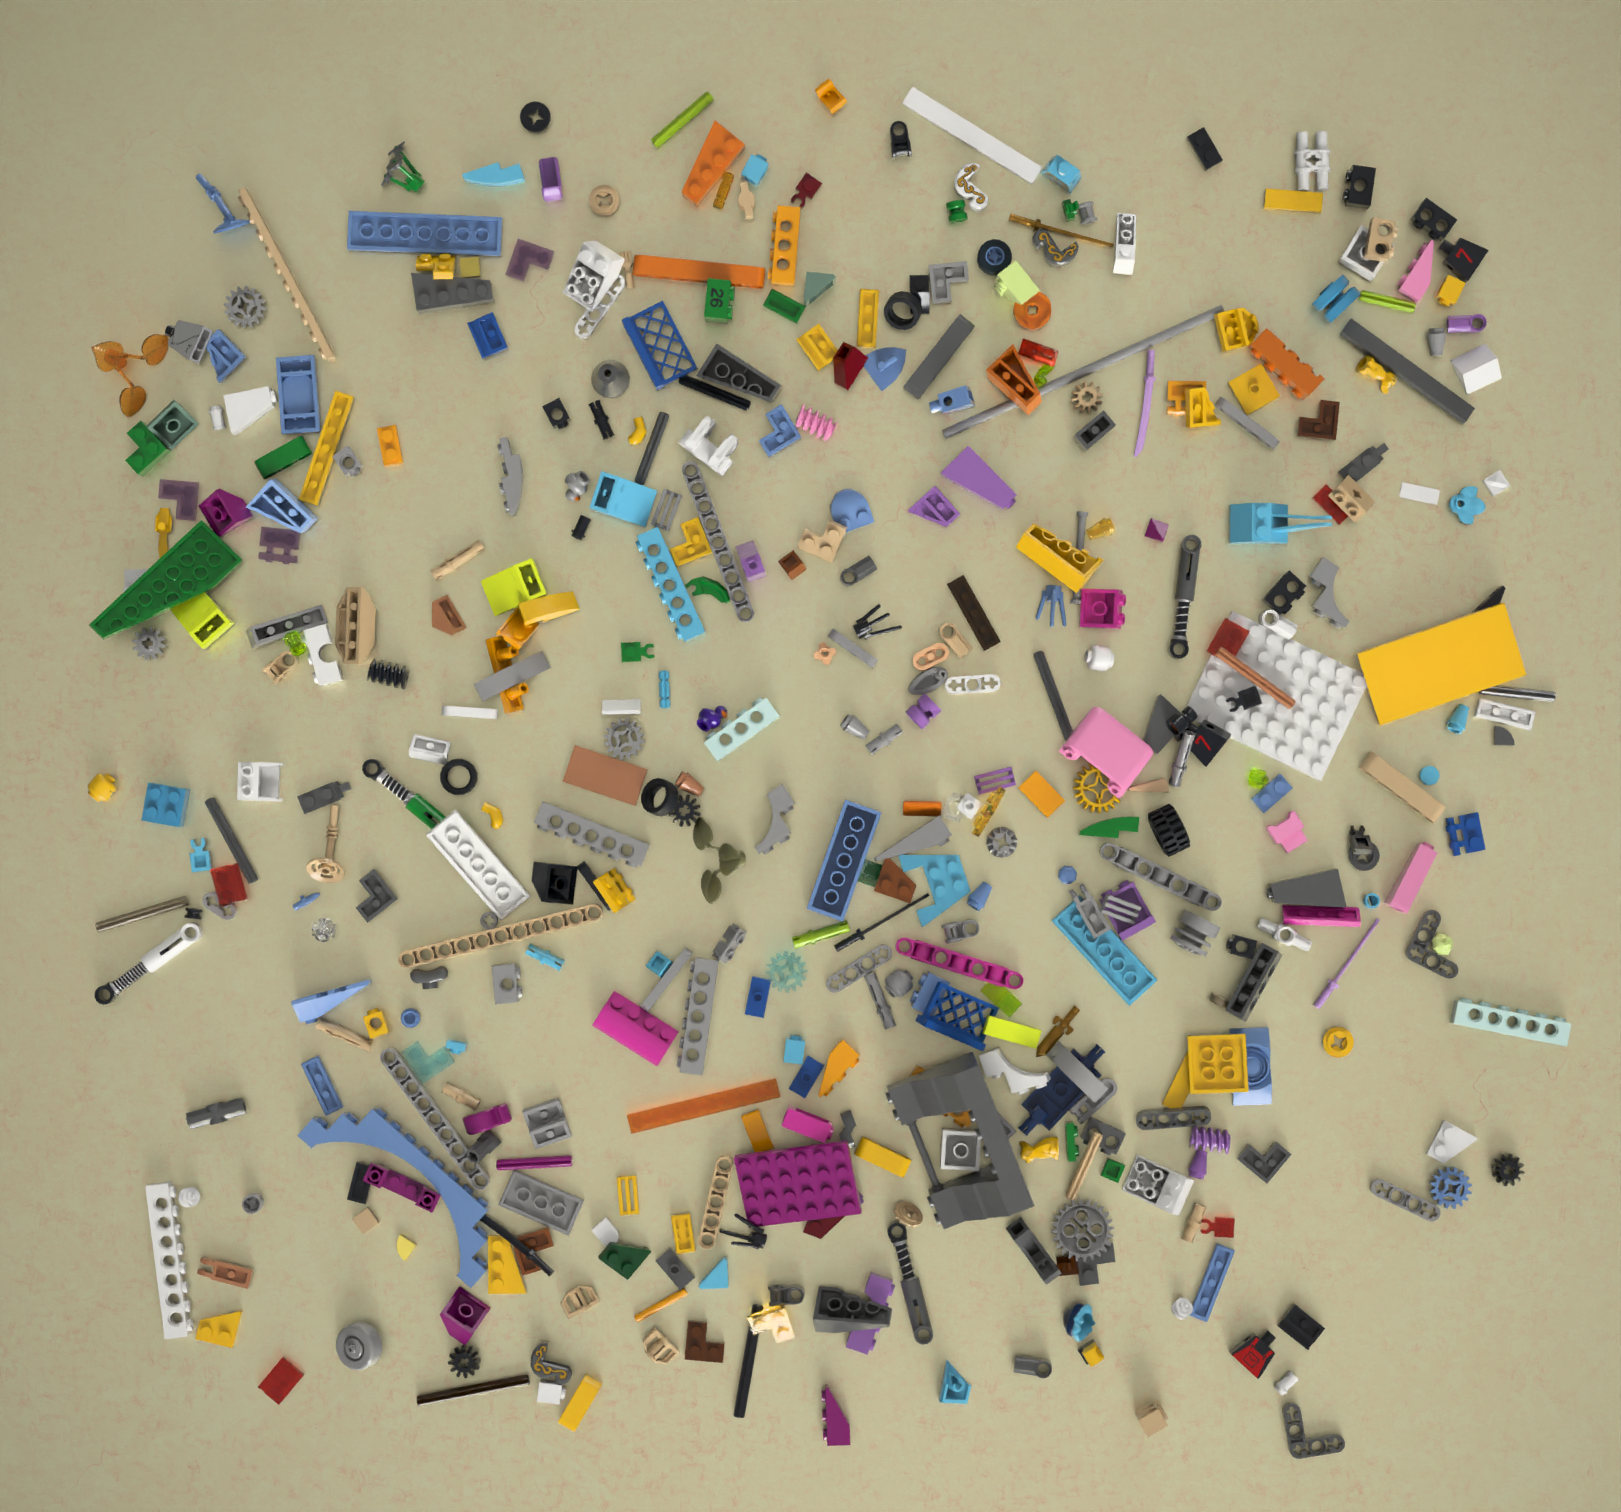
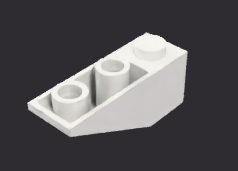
(1124, 243)

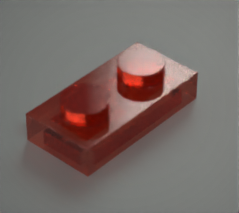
(1329, 505)

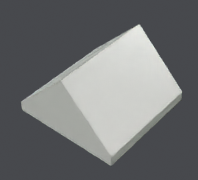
(1476, 368)

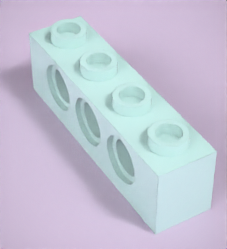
(713, 739)

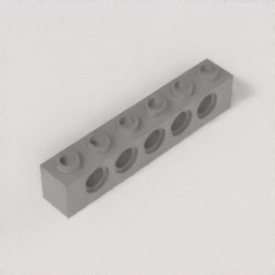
(547, 811)
(696, 1065)

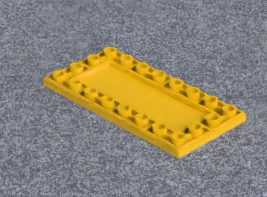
(1441, 663)

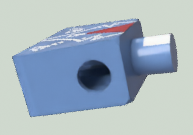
(961, 399)

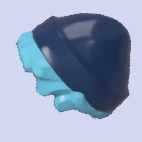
(1078, 1321)

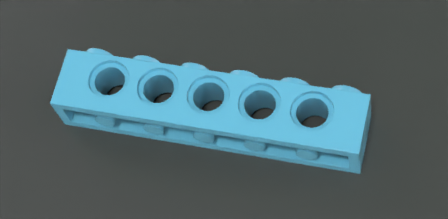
(654, 537)

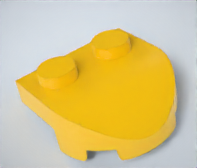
(1236, 328)

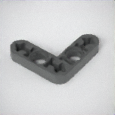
(1423, 945)
(1300, 1439)

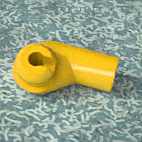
(639, 433)
(495, 815)

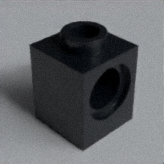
(551, 407)
(1249, 950)

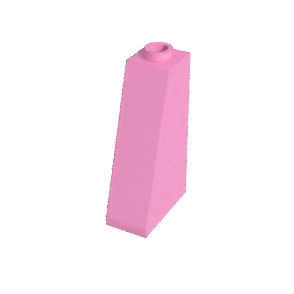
(1411, 878)

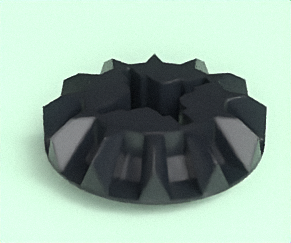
(530, 109)

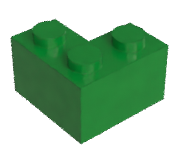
(150, 449)

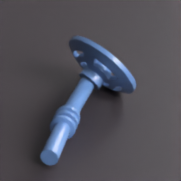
(229, 220)

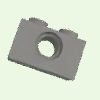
(501, 994)

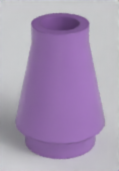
(1198, 1165)

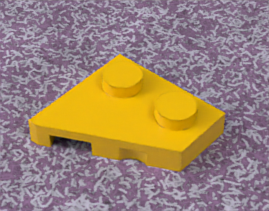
(219, 1329)

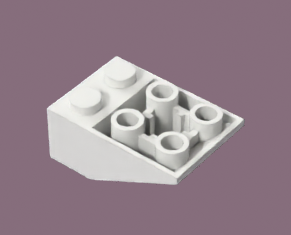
(592, 274)
(1158, 1185)

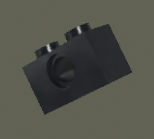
(1364, 176)

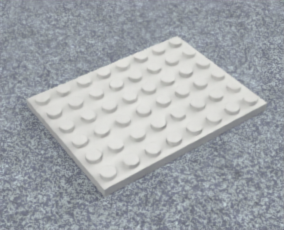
(1298, 736)

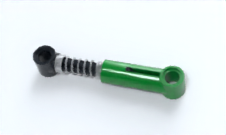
(414, 802)

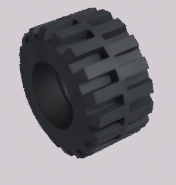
(1169, 830)

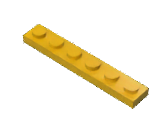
(326, 448)

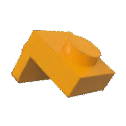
(830, 96)

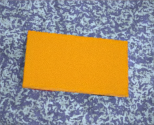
(1041, 794)

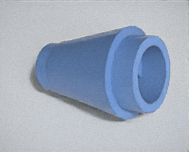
(979, 897)

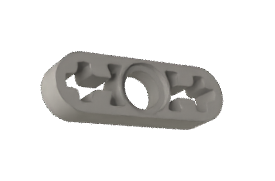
(852, 648)

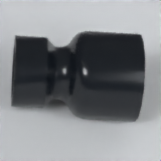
(1179, 722)

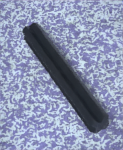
(715, 392)

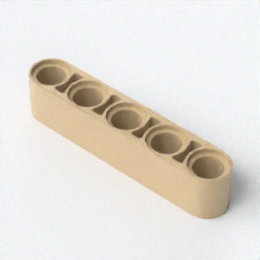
(1402, 787)
(715, 1211)

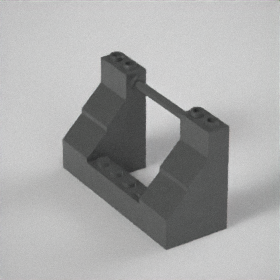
(959, 1087)

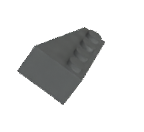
(448, 294)
(733, 372)

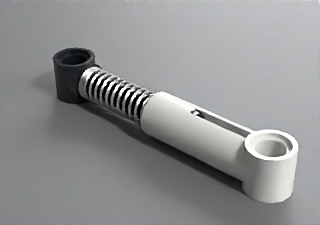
(150, 962)

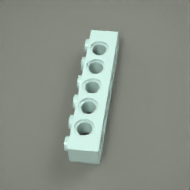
(1558, 1036)

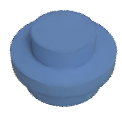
(410, 1018)

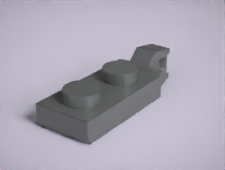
(1363, 463)
(322, 796)

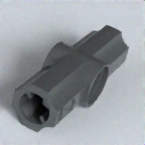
(216, 1113)

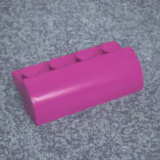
(635, 1028)

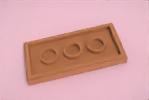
(605, 775)

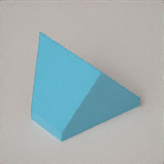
(953, 1386)

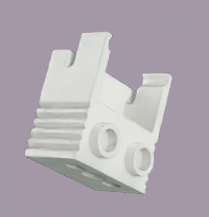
(258, 781)

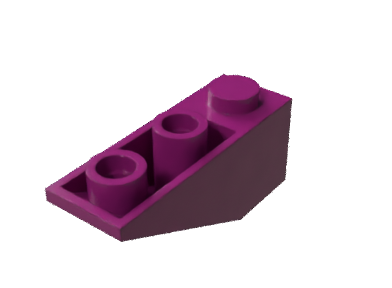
(837, 1423)

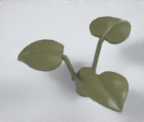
(728, 859)

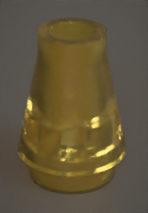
(1101, 529)

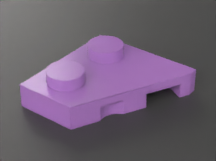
(935, 507)

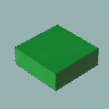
(1112, 1170)

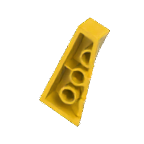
(1058, 557)

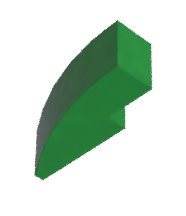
(1111, 827)

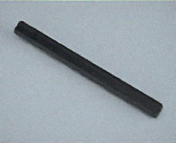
(747, 1368)

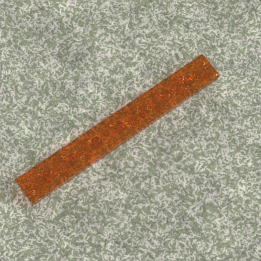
(703, 1105)

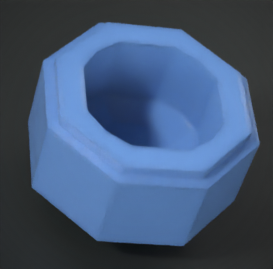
(1067, 874)

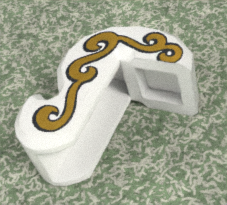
(967, 190)

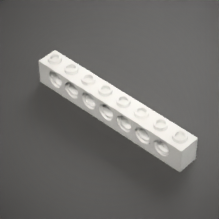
(171, 1327)

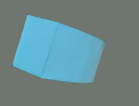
(495, 176)

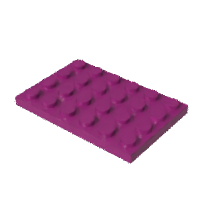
(798, 1184)

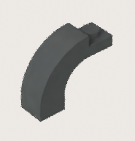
(1033, 1250)

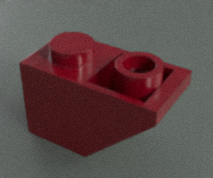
(847, 365)

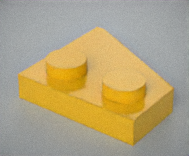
(1199, 408)

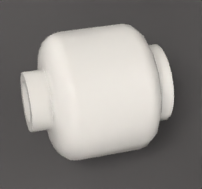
(1099, 658)

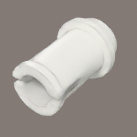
(217, 417)
(1286, 1383)

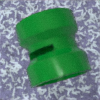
(956, 211)

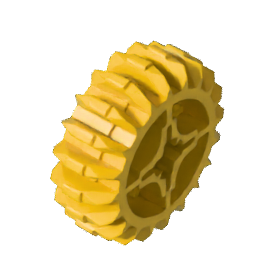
(1098, 796)

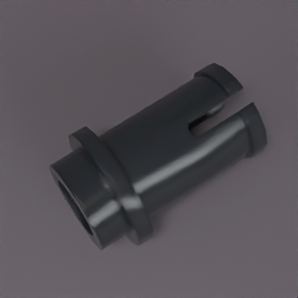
(581, 528)

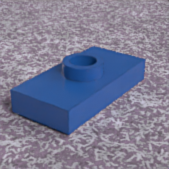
(757, 997)
(806, 1076)

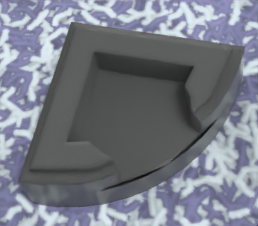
(1502, 736)

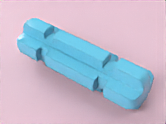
(664, 689)

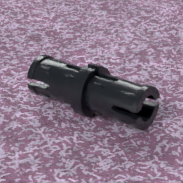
(601, 419)

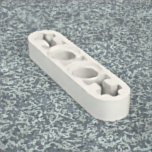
(602, 308)

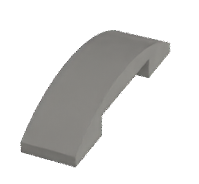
(512, 675)

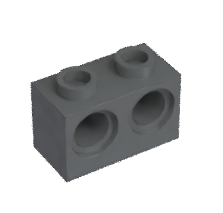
(1106, 1131)

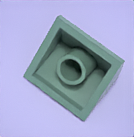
(816, 285)
(172, 424)

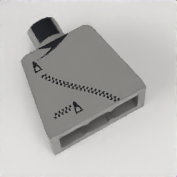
(188, 339)

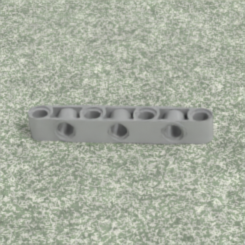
(1160, 876)

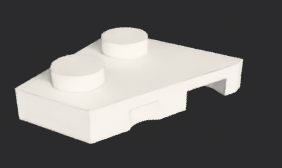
(1449, 1142)

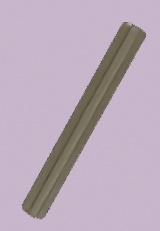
(141, 914)

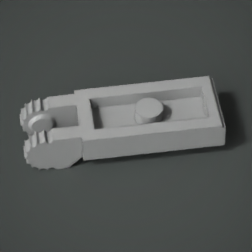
(1090, 913)

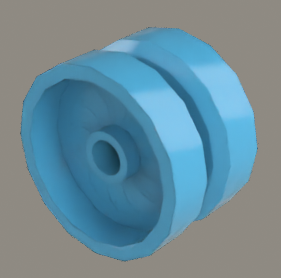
(1336, 298)

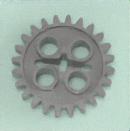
(1094, 1217)

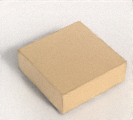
(365, 1220)

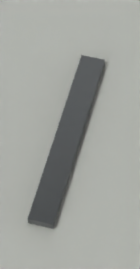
(1407, 371)

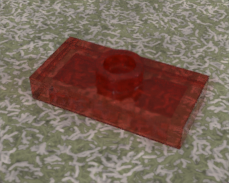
(1038, 352)

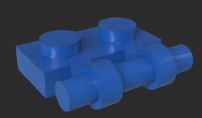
(1470, 831)

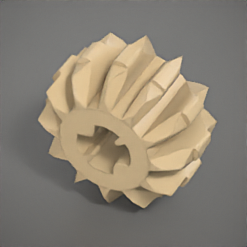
(1092, 402)

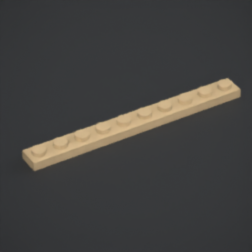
(282, 268)

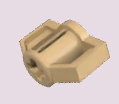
(746, 200)
(583, 1305)
(659, 1347)

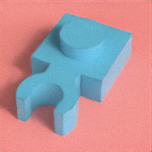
(200, 859)

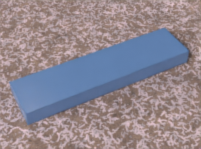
(1212, 1282)

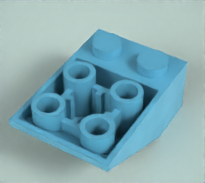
(623, 499)

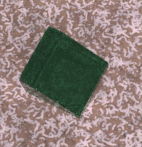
(870, 873)

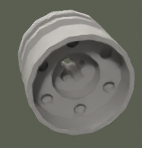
(1195, 933)

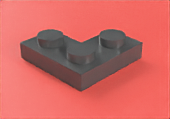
(380, 896)
(1264, 1166)
(1088, 1270)

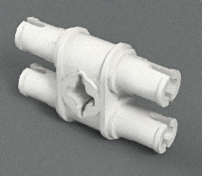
(1320, 154)

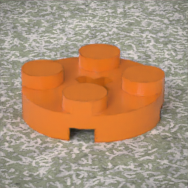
(1033, 321)

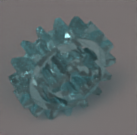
(790, 961)

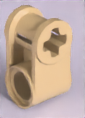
(278, 668)

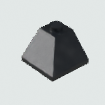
(554, 882)

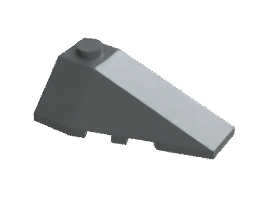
(844, 1312)

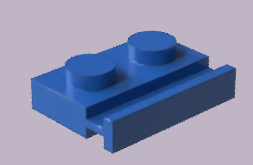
(487, 335)

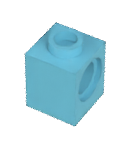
(755, 169)
(794, 1050)

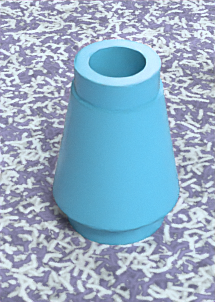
(1458, 719)

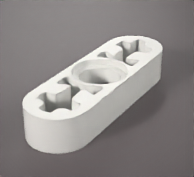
(986, 678)
(469, 712)

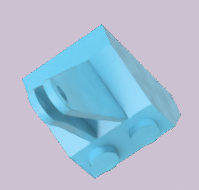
(1265, 523)

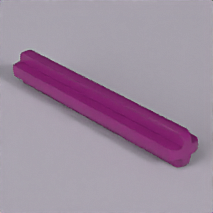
(537, 1162)

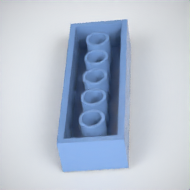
(844, 860)

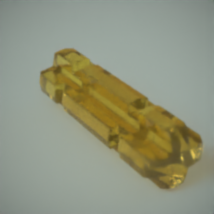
(723, 190)

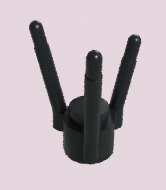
(863, 628)
(756, 1239)

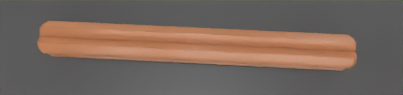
(1255, 678)

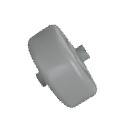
(358, 1346)

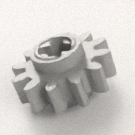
(143, 648)

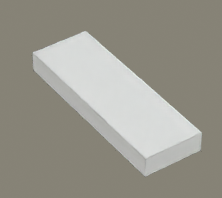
(1504, 713)

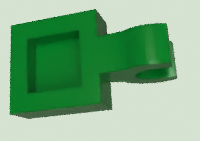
(1070, 209)

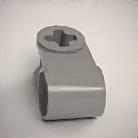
(959, 930)

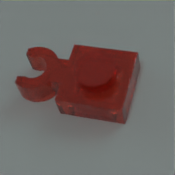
(1221, 1226)

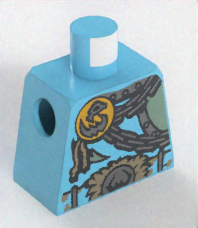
(1062, 173)

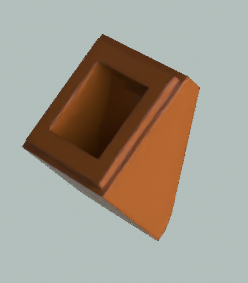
(792, 565)

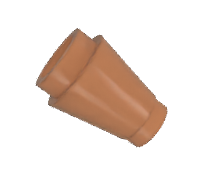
(689, 784)

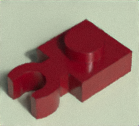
(807, 188)

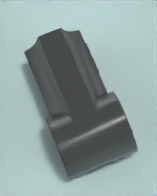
(859, 571)
(485, 1144)
(1030, 1365)

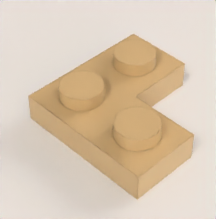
(826, 545)

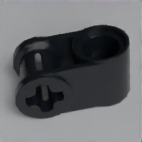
(900, 142)

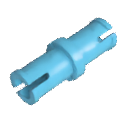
(544, 957)

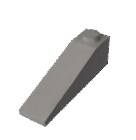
(278, 628)
(927, 836)

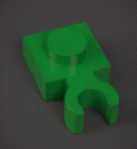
(633, 651)

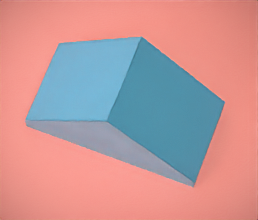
(717, 1276)

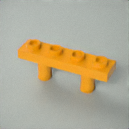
(500, 659)

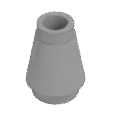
(1436, 341)
(852, 725)

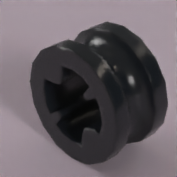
(193, 913)

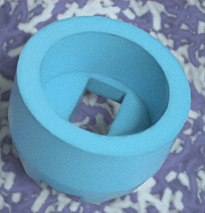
(1374, 900)

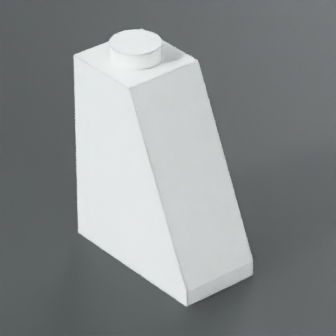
(248, 406)

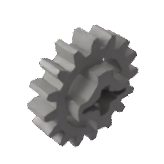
(253, 304)
(617, 749)

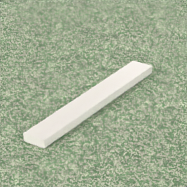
(972, 135)

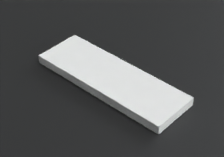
(478, 865)

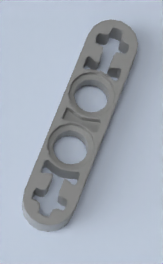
(1247, 423)
(857, 965)
(666, 979)
(1404, 1201)

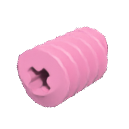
(815, 423)

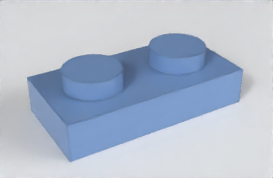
(1271, 793)

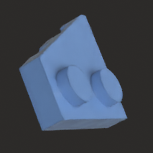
(224, 355)

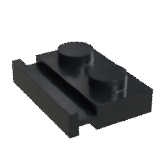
(1301, 1326)

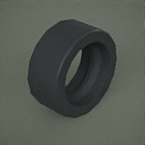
(909, 299)
(444, 776)
(669, 802)

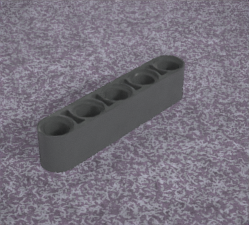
(939, 356)

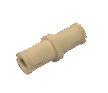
(461, 1096)
(1193, 1222)

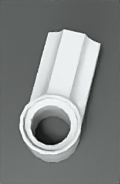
(1279, 624)

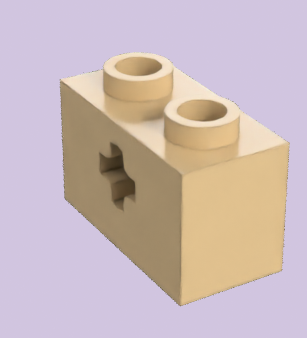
(1351, 498)

